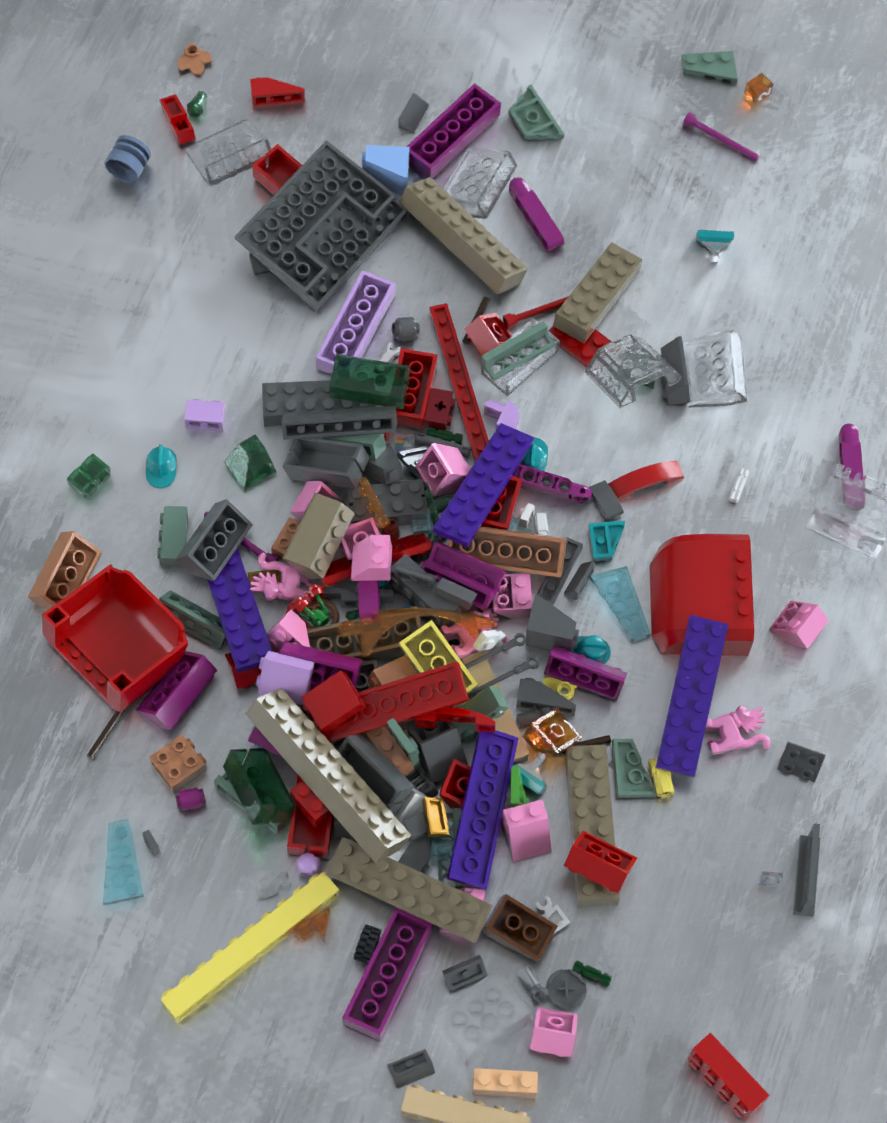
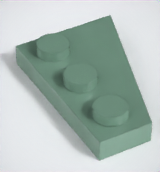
(712, 64)
(407, 745)
(630, 775)

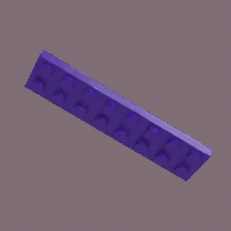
(483, 485)
(239, 615)
(691, 696)
(482, 809)

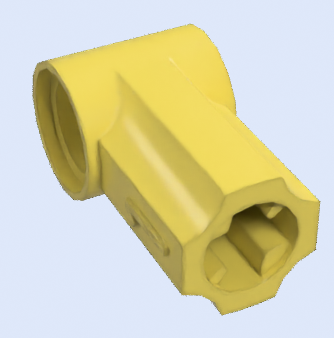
(662, 779)

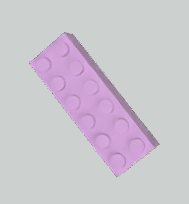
(356, 320)

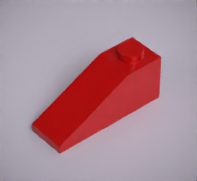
(271, 91)

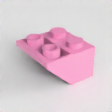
(514, 596)
(799, 623)
(288, 629)

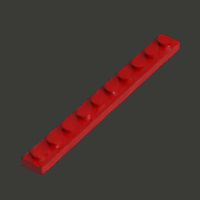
(459, 378)

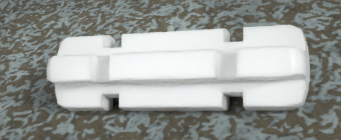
(738, 485)

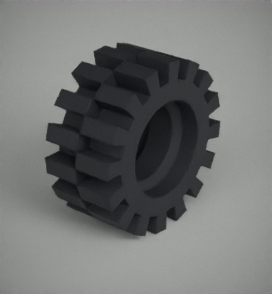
(367, 943)

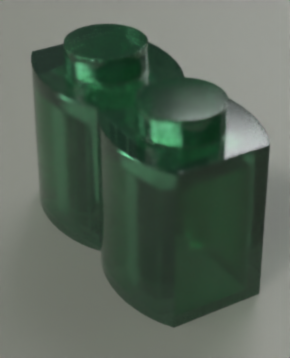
(89, 476)

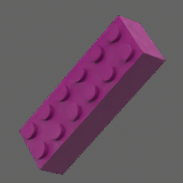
(453, 131)
(387, 974)

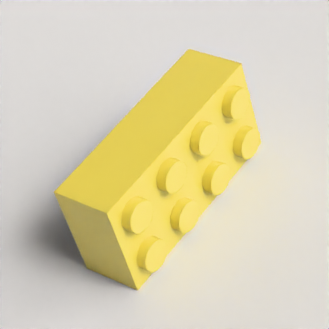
(429, 650)

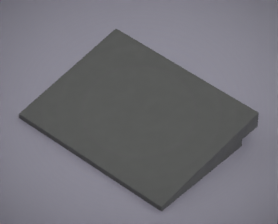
(322, 225)

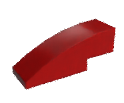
(177, 119)

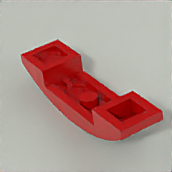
(646, 477)
(457, 715)

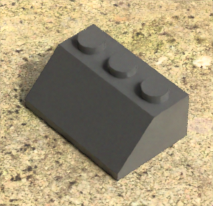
(674, 355)

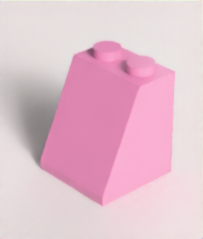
(443, 469)
(526, 830)

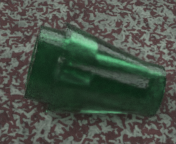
(197, 104)

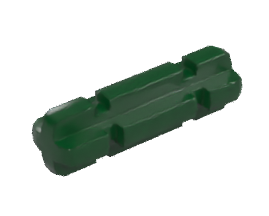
(445, 435)
(592, 973)

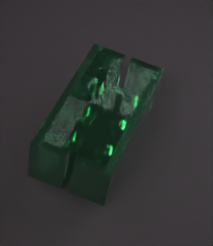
(369, 381)
(259, 786)

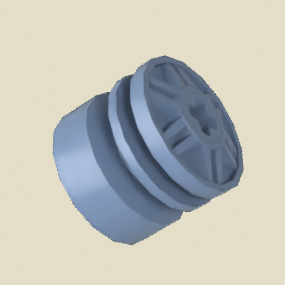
(127, 159)

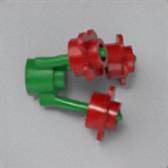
(299, 605)

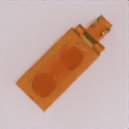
(373, 503)

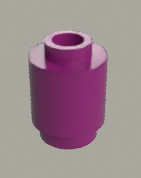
(190, 799)

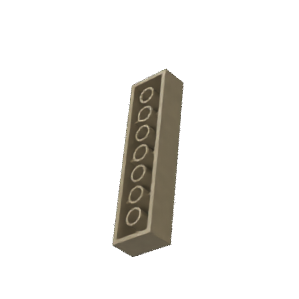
(463, 235)
(590, 812)
(410, 890)

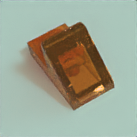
(317, 923)

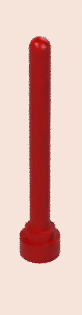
(511, 320)

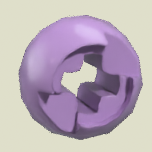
(309, 864)

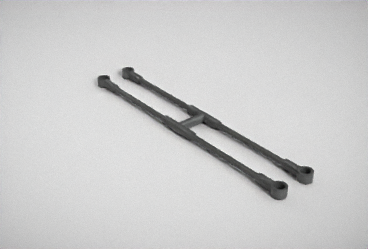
(517, 670)

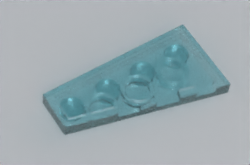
(623, 601)
(122, 873)

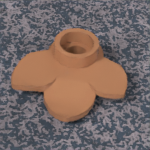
(194, 62)

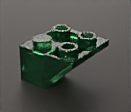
(250, 462)

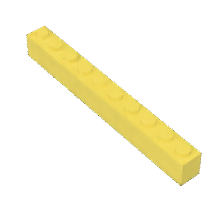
(249, 947)

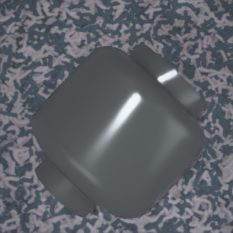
(405, 329)

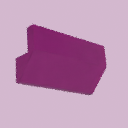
(464, 571)

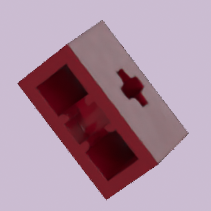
(443, 401)

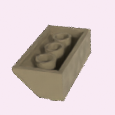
(318, 536)

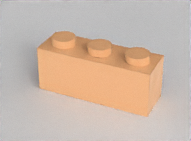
(505, 1083)

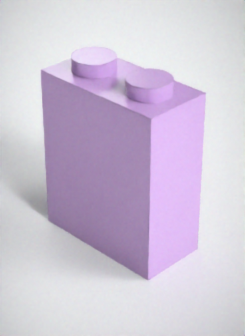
(287, 673)

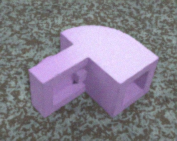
(505, 414)

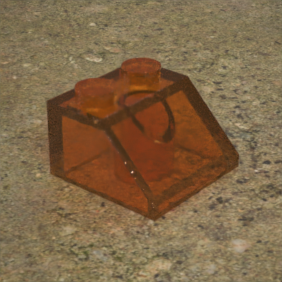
(551, 733)

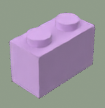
(205, 415)

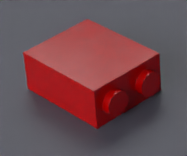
(333, 702)

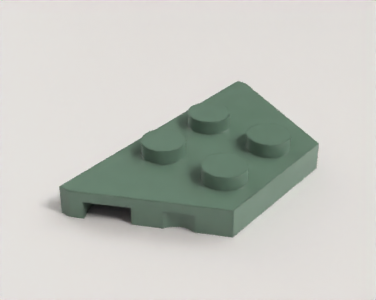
(534, 118)

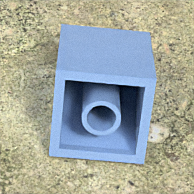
(388, 166)

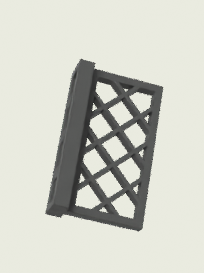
(807, 873)

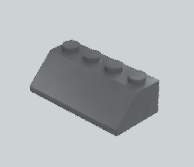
(214, 540)

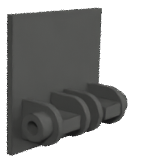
(801, 761)

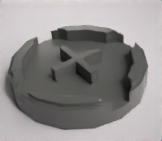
(566, 989)

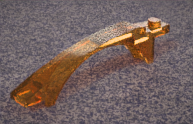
(370, 629)

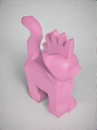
(289, 585)
(466, 641)
(729, 733)

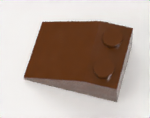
(519, 928)

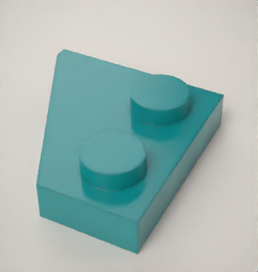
(605, 538)

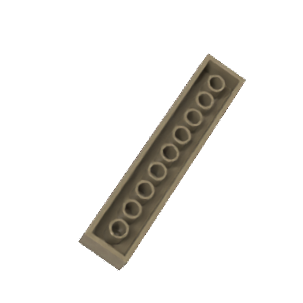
(328, 775)

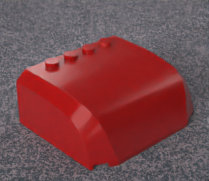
(703, 579)
(116, 636)

